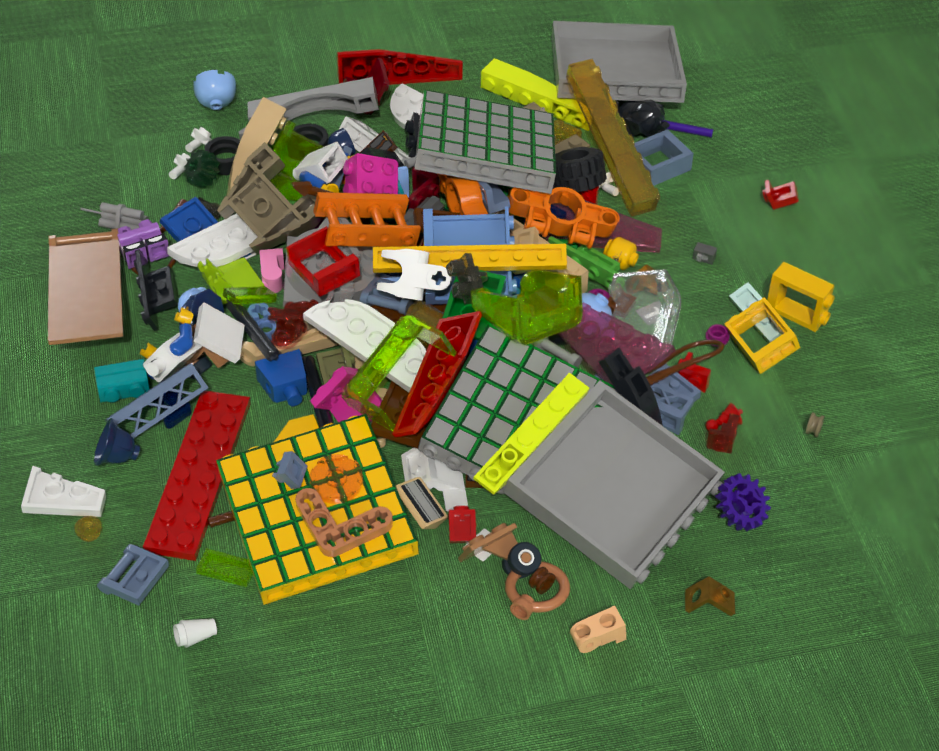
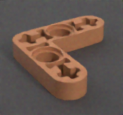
(333, 532)

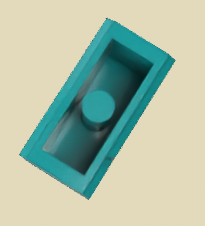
(121, 380)

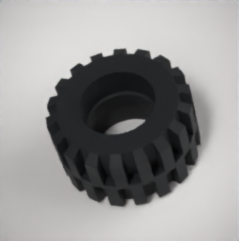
(580, 168)

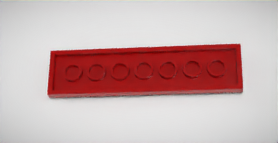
(195, 477)

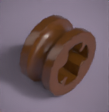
(542, 580)

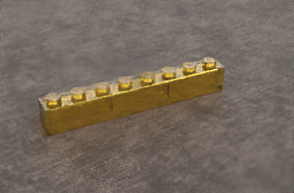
(612, 137)

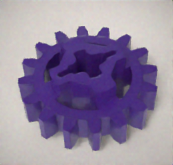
(743, 502)

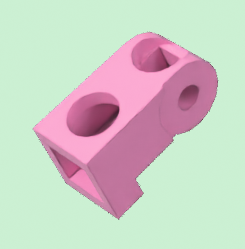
(271, 268)

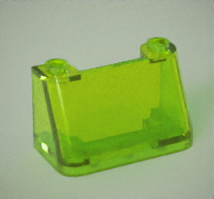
(545, 306)

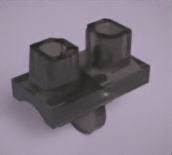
(468, 276)

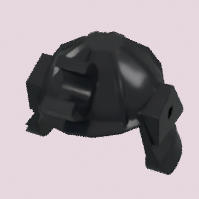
(643, 117)

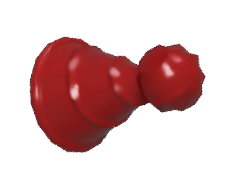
(731, 408)

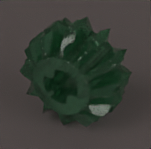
(201, 168)

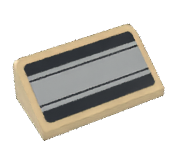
(421, 503)

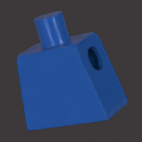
(283, 377)

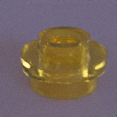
(88, 528)

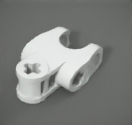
(415, 274)

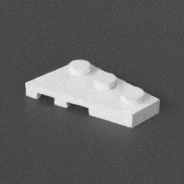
(61, 497)

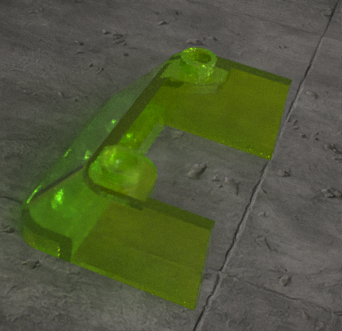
(383, 359)

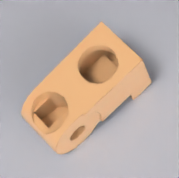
(599, 630)

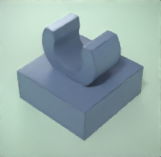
(290, 470)

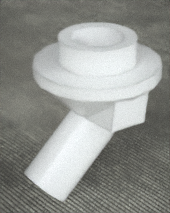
(200, 137)
(181, 161)
(607, 187)

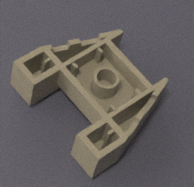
(264, 206)

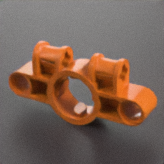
(462, 195)
(588, 222)

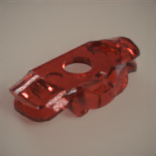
(291, 310)
(288, 332)

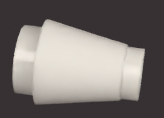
(193, 631)

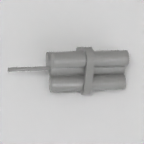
(118, 216)

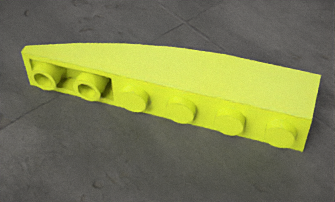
(528, 88)
(531, 433)

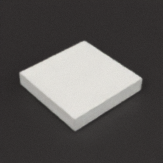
(219, 333)

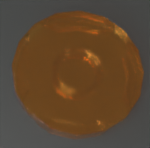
(338, 486)

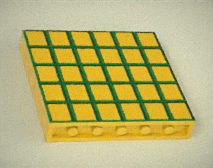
(275, 535)

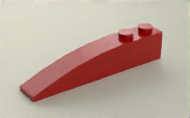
(399, 66)
(437, 373)

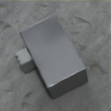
(704, 253)

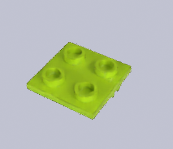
(231, 275)

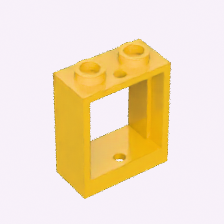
(807, 284)
(772, 352)

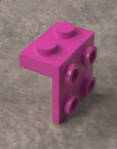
(370, 175)
(330, 396)

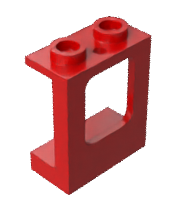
(342, 271)

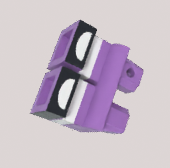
(146, 238)

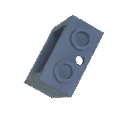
(679, 156)

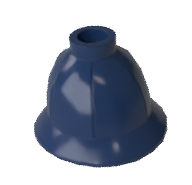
(115, 445)

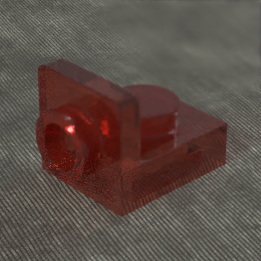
(724, 439)

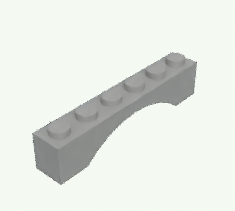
(351, 96)

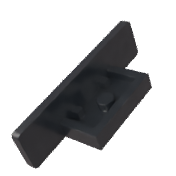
(156, 289)

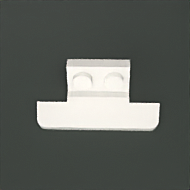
(435, 475)

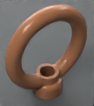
(524, 605)

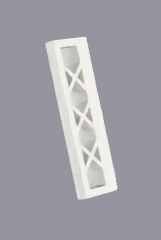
(362, 135)

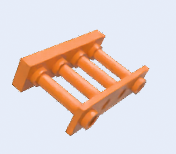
(366, 206)

